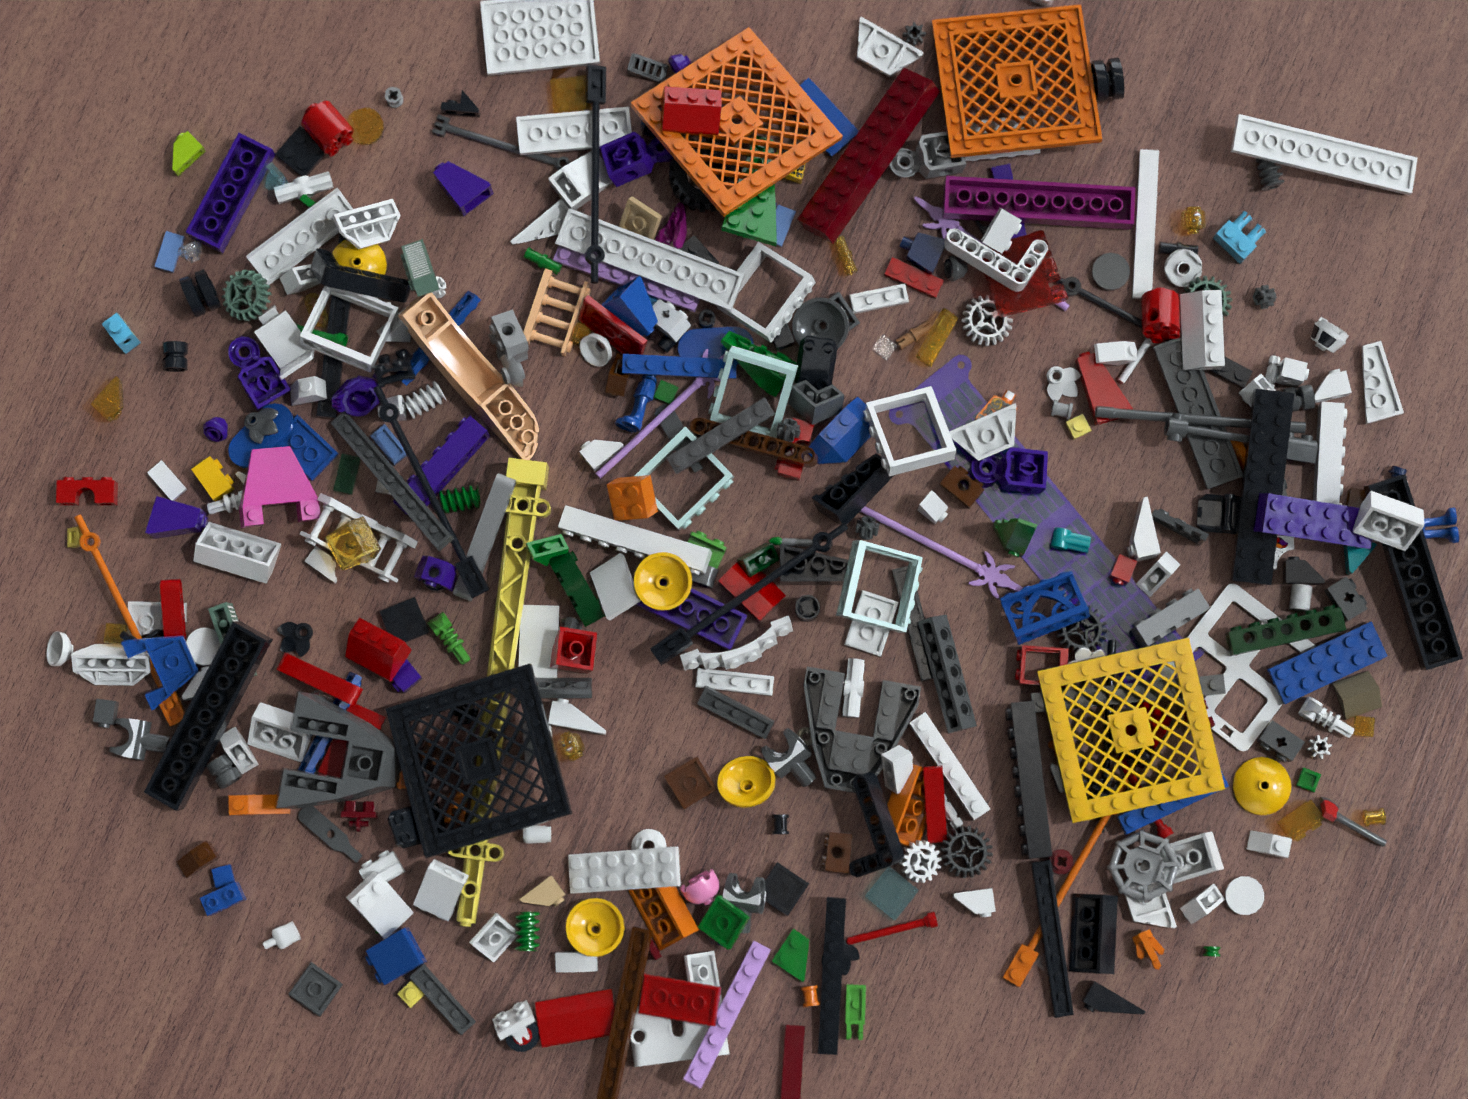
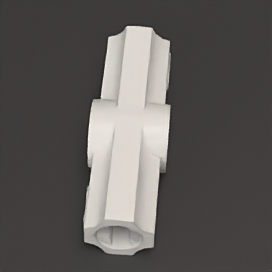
(303, 185)
(853, 688)

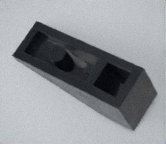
(1104, 1000)

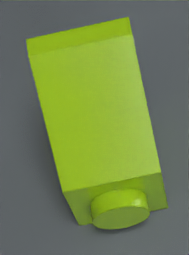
(185, 152)

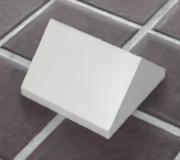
(494, 937)
(702, 968)

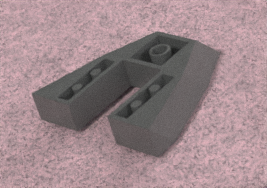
(848, 754)
(368, 761)

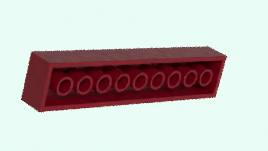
(868, 155)

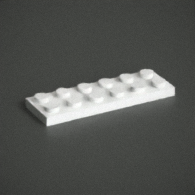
(570, 130)
(299, 237)
(624, 870)

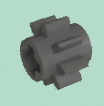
(918, 31)
(1264, 296)
(788, 430)
(867, 527)

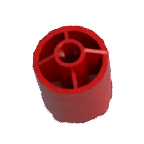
(327, 127)
(1160, 314)

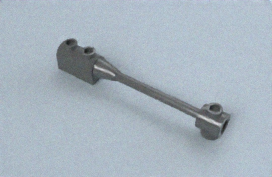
(1299, 449)

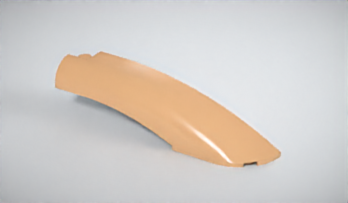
(472, 375)

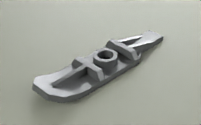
(672, 426)
(321, 825)

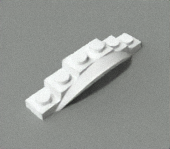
(742, 655)

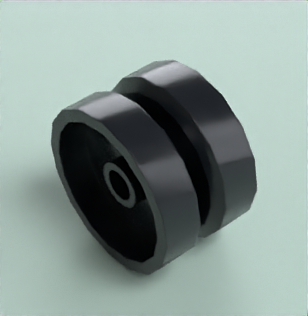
(1108, 79)
(199, 293)

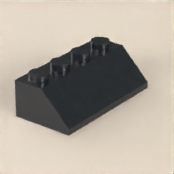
(1093, 933)

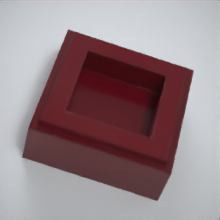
(654, 950)

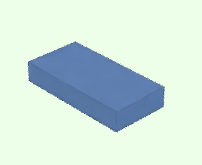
(784, 218)
(168, 252)
(389, 444)

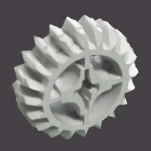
(982, 313)

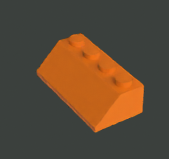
(908, 808)
(664, 914)

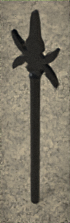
(1111, 650)

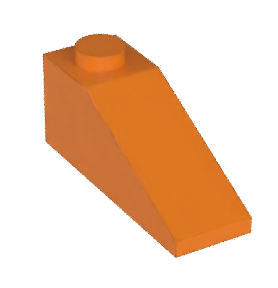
(254, 805)

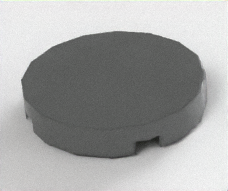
(1110, 271)

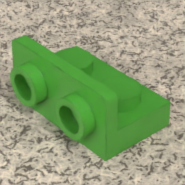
(716, 546)

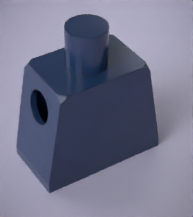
(923, 251)

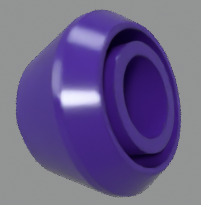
(678, 62)
(216, 429)

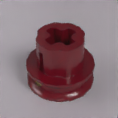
(1068, 863)

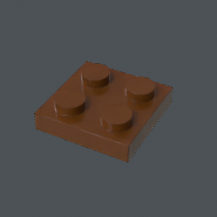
(690, 782)

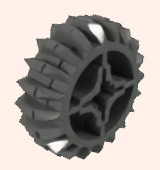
(1097, 625)
(983, 848)

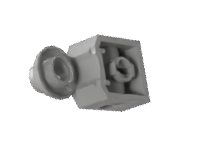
(929, 158)
(510, 345)

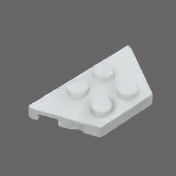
(884, 50)
(988, 434)
(1155, 912)

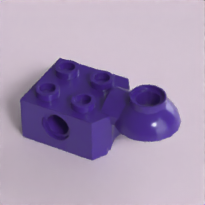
(632, 158)
(258, 374)
(1016, 471)

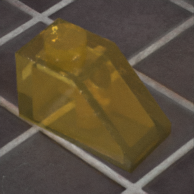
(110, 400)

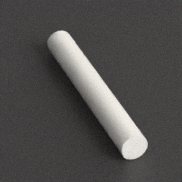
(1130, 367)

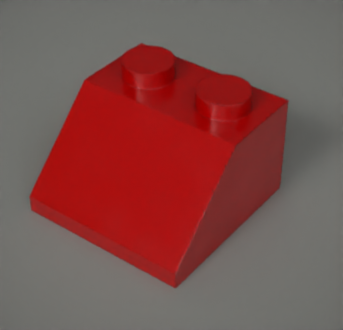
(574, 650)

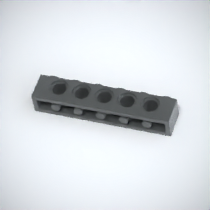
(947, 673)

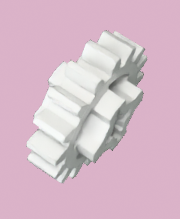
(927, 864)

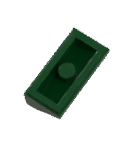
(758, 559)

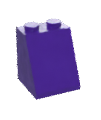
(462, 187)
(174, 519)

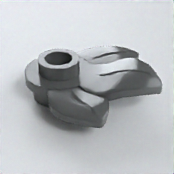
(263, 425)

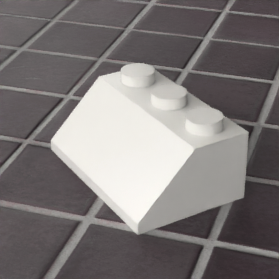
(1389, 521)
(272, 733)

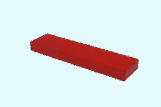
(934, 804)

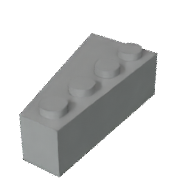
(1169, 619)

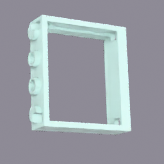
(762, 361)
(710, 496)
(851, 580)

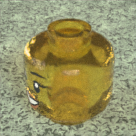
(1193, 219)
(571, 746)

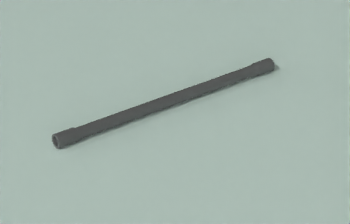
(1111, 412)

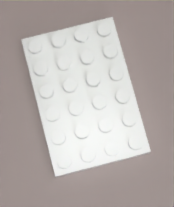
(538, 35)

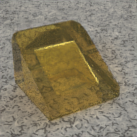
(579, 332)

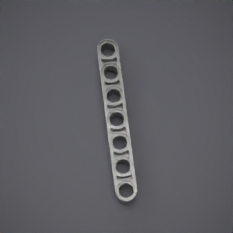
(488, 527)

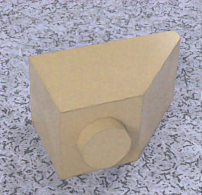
(546, 894)

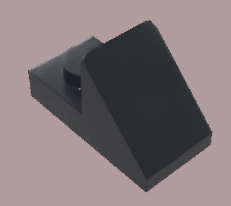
(464, 108)

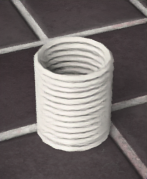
(1300, 597)

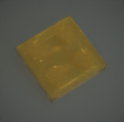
(569, 94)

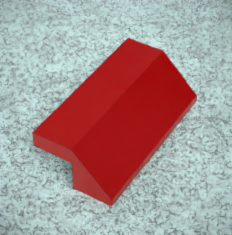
(575, 1017)

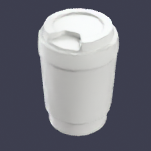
(537, 834)

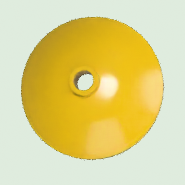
(371, 257)
(659, 567)
(743, 774)
(1248, 787)
(590, 914)

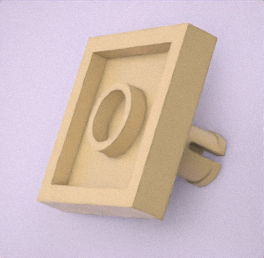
(640, 219)

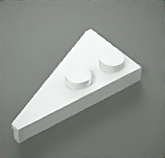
(544, 226)

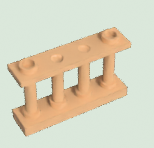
(543, 298)

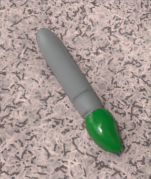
(791, 541)

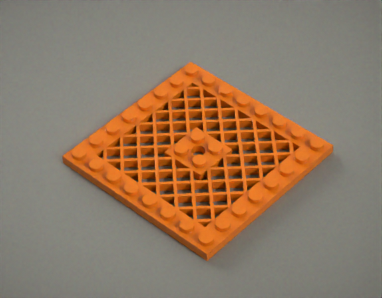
(749, 48)
(1015, 139)

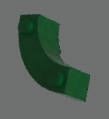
(576, 588)

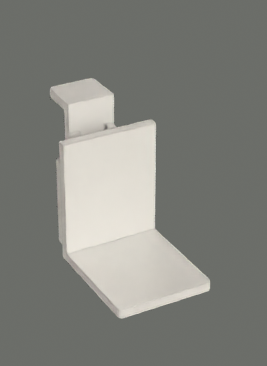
(282, 341)

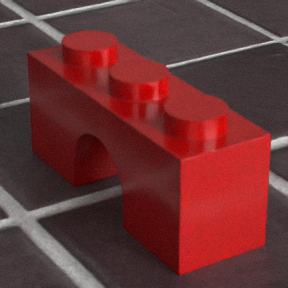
(788, 469)
(69, 491)

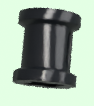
(710, 314)
(780, 824)

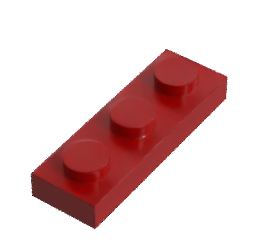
(913, 277)

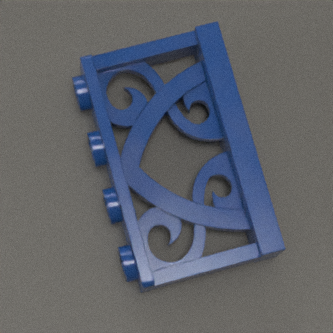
(1044, 590)

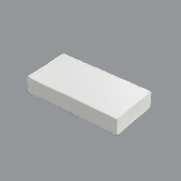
(167, 480)

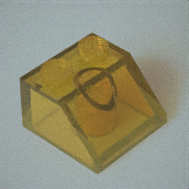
(353, 543)

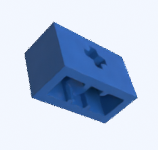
(223, 898)

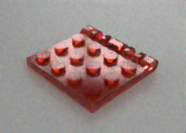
(1037, 291)

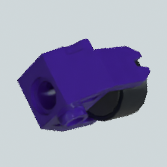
(436, 574)

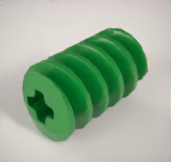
(460, 499)
(527, 931)

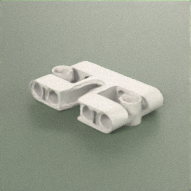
(660, 1043)

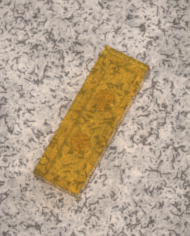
(936, 337)

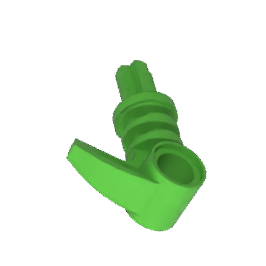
(441, 626)

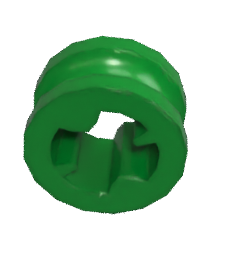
(1211, 951)

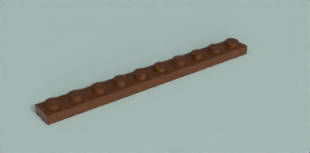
(624, 1013)

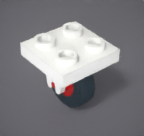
(517, 1027)

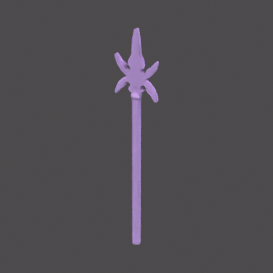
(936, 214)
(659, 418)
(991, 574)

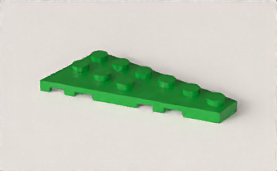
(757, 216)

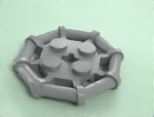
(1148, 876)

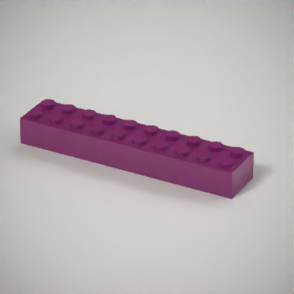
(1039, 202)

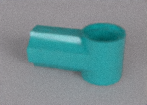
(1065, 539)

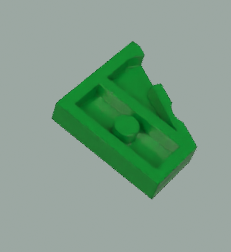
(793, 955)

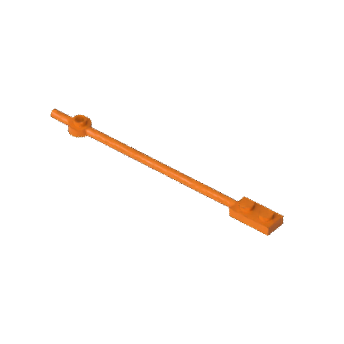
(172, 706)
(1026, 955)

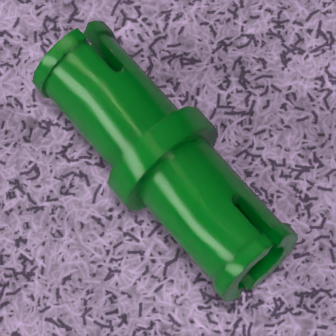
(542, 261)

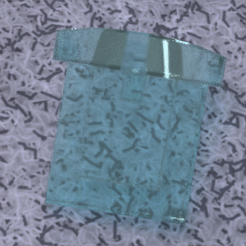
(274, 177)

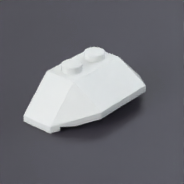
(368, 224)
(110, 665)

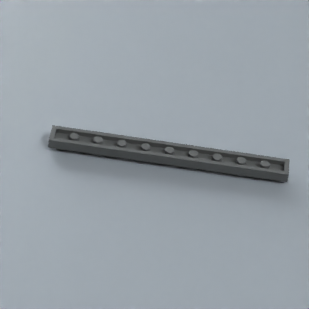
(392, 481)
(1209, 685)

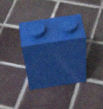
(633, 306)
(395, 956)

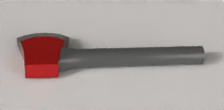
(1330, 812)

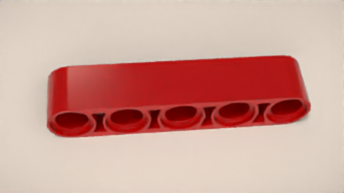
(172, 608)
(319, 679)

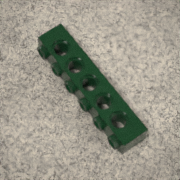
(1334, 624)

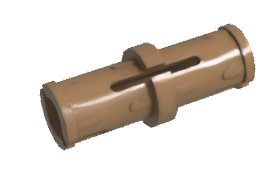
(914, 335)

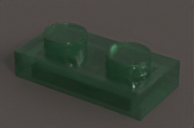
(347, 474)

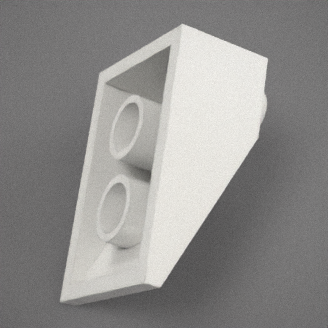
(1143, 539)
(1197, 857)
(379, 904)

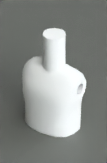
(283, 936)

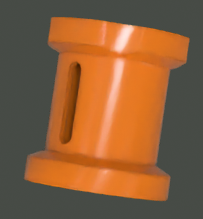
(810, 996)

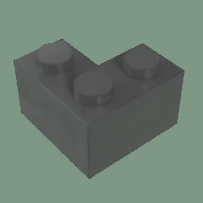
(816, 404)

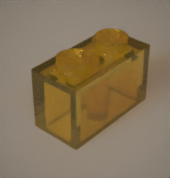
(1301, 820)

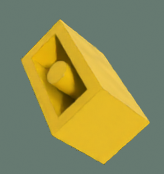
(213, 479)

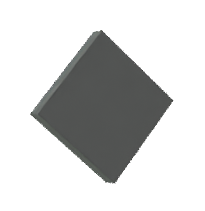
(315, 989)

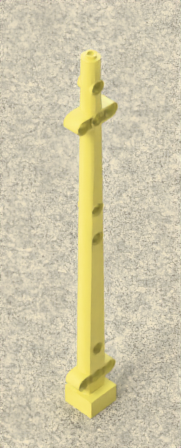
(513, 575)

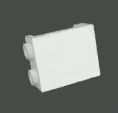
(440, 890)

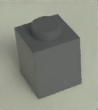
(105, 712)

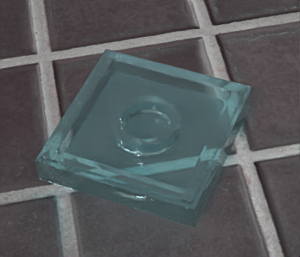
(891, 893)

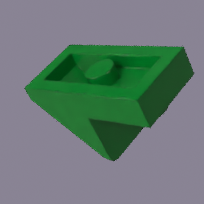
(545, 548)

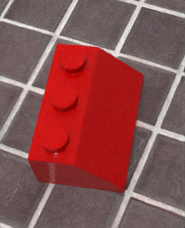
(691, 110)
(759, 604)
(376, 649)

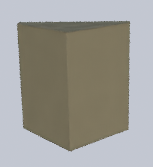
(1357, 694)

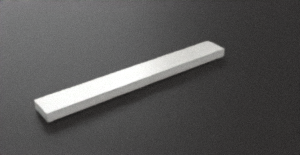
(1145, 222)

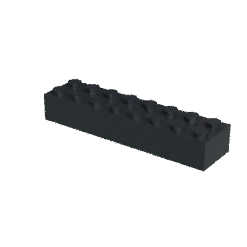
(1029, 780)

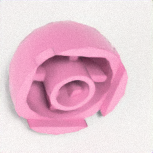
(701, 888)

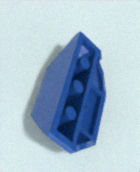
(842, 435)

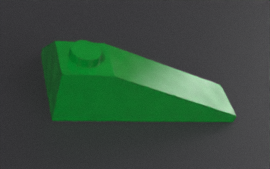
(767, 379)
(1014, 535)

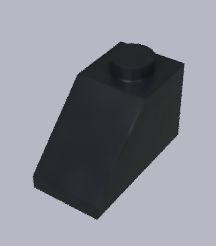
(1300, 572)

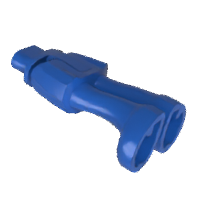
(643, 394)
(1450, 533)

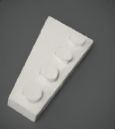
(1379, 387)

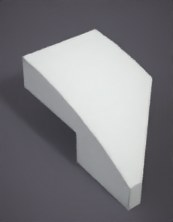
(323, 563)

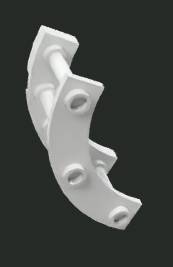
(386, 534)

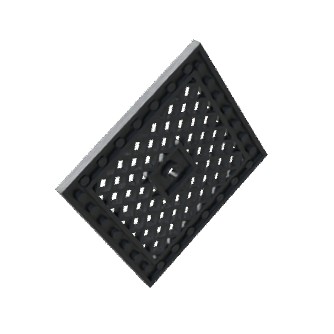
(543, 751)

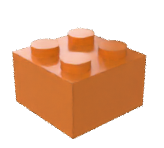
(632, 497)

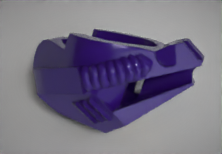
(356, 396)

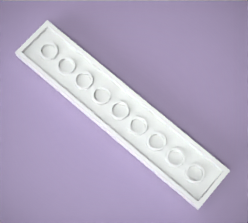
(1323, 154)
(653, 260)

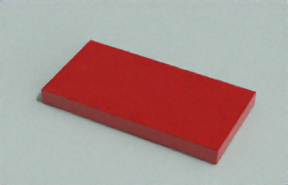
(611, 327)
(334, 757)
(679, 1000)

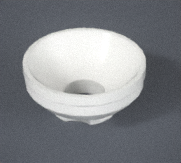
(592, 352)
(58, 649)
(645, 835)

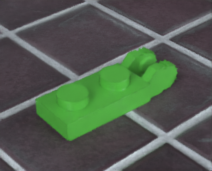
(855, 1009)

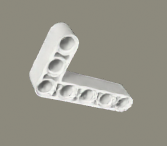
(996, 260)

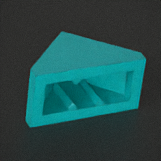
(1355, 556)

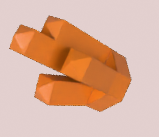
(1147, 943)

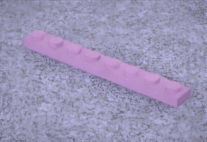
(619, 276)
(726, 1015)

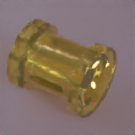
(1374, 817)

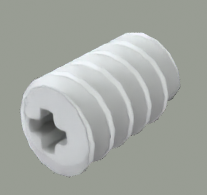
(424, 399)

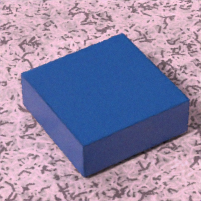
(223, 876)

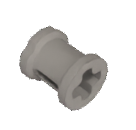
(396, 92)
(1061, 409)

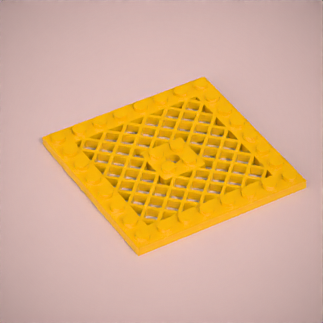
(1194, 705)

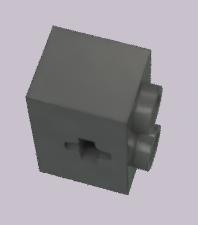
(1339, 591)
(1291, 742)

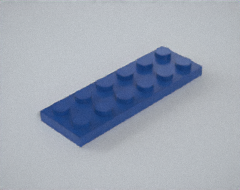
(1327, 662)

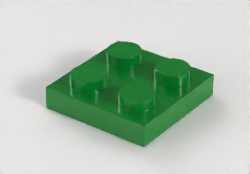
(724, 922)

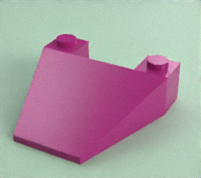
(276, 479)

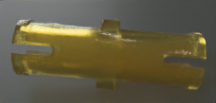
(845, 256)

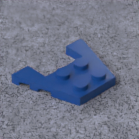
(171, 660)

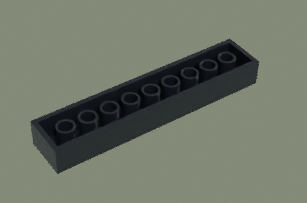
(1262, 474)
(1419, 589)
(208, 715)

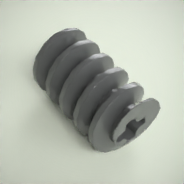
(1269, 174)

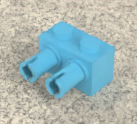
(1235, 241)

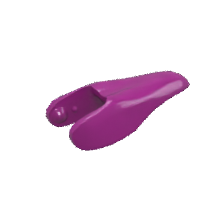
(675, 229)

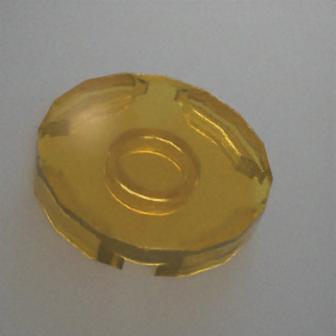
(367, 126)

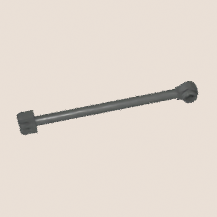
(445, 127)

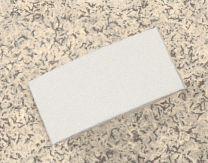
(575, 962)

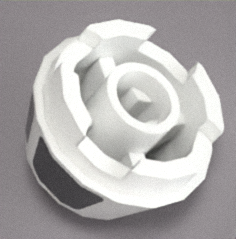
(1328, 335)

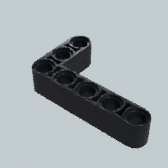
(357, 280)
(874, 808)

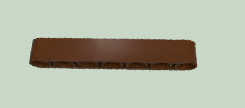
(762, 445)

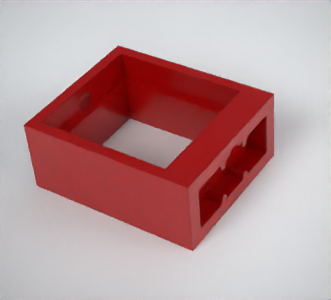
(1021, 656)

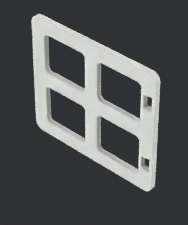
(1238, 666)

